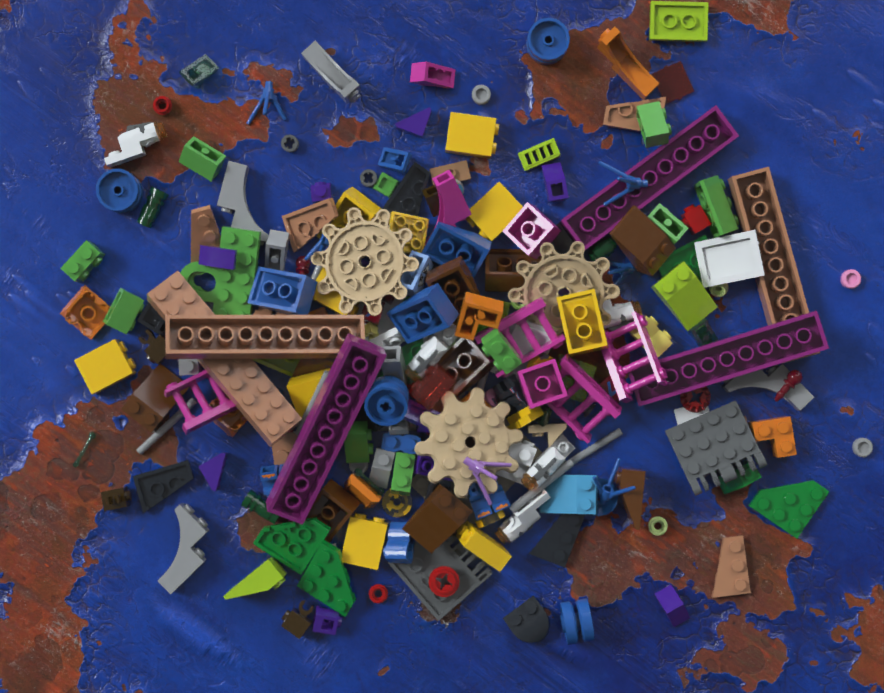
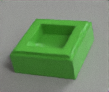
(385, 185)

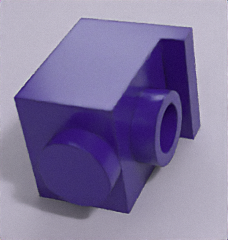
(320, 191)
(326, 621)

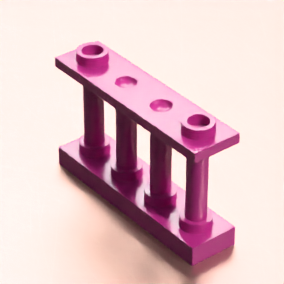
(519, 318)
(619, 372)
(596, 394)
(209, 413)

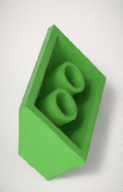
(716, 206)

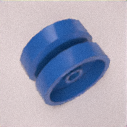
(545, 52)
(130, 194)
(387, 401)
(576, 621)

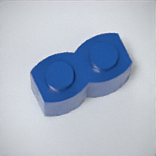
(401, 442)
(399, 544)

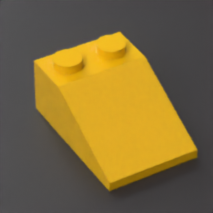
(349, 199)
(582, 322)

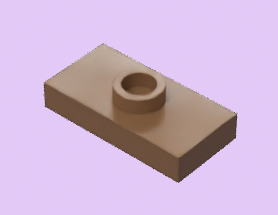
(459, 170)

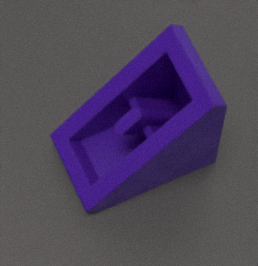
(415, 124)
(214, 469)
(672, 605)

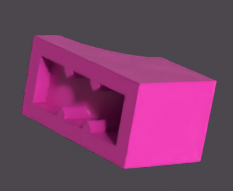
(432, 75)

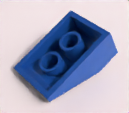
(451, 242)
(282, 291)
(423, 314)

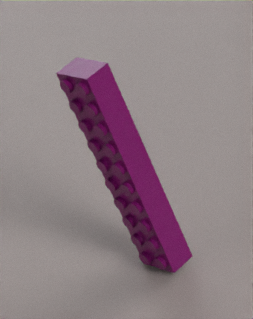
(661, 169)
(733, 357)
(325, 428)

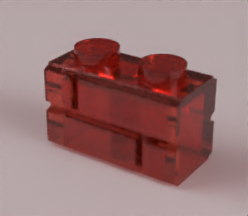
(432, 386)

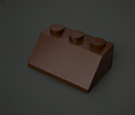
(501, 269)

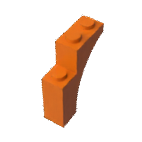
(625, 63)

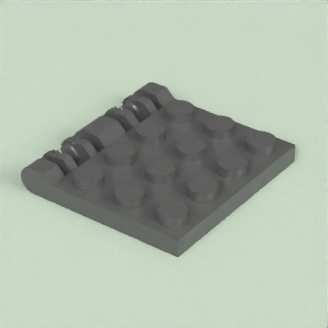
(715, 444)
(417, 575)

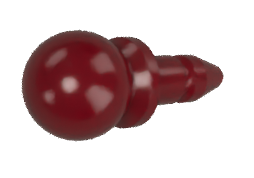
(302, 265)
(794, 378)

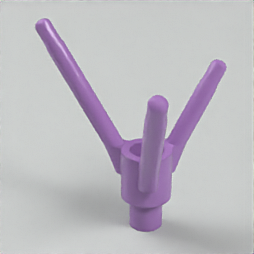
(477, 467)

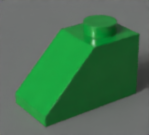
(741, 481)

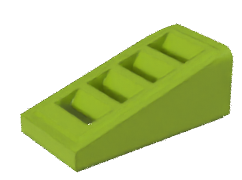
(556, 154)

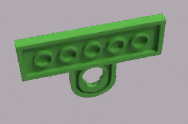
(231, 286)

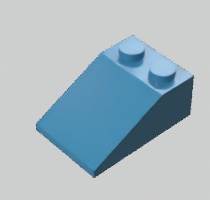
(572, 495)

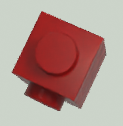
(695, 218)

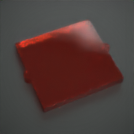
(673, 82)

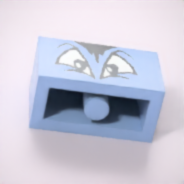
(415, 280)

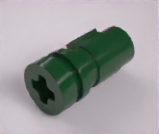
(152, 206)
(258, 505)

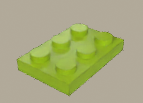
(678, 21)

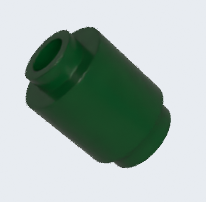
(602, 248)

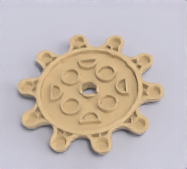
(344, 257)
(559, 272)
(448, 437)

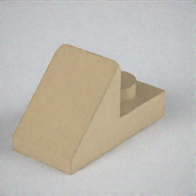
(553, 431)

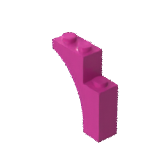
(451, 200)

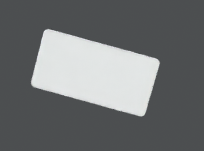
(683, 415)

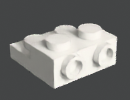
(524, 455)

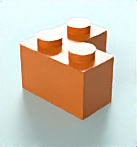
(476, 311)
(779, 432)

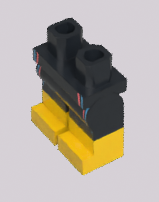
(512, 393)

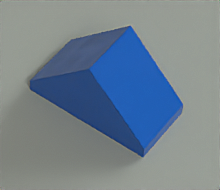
(395, 160)

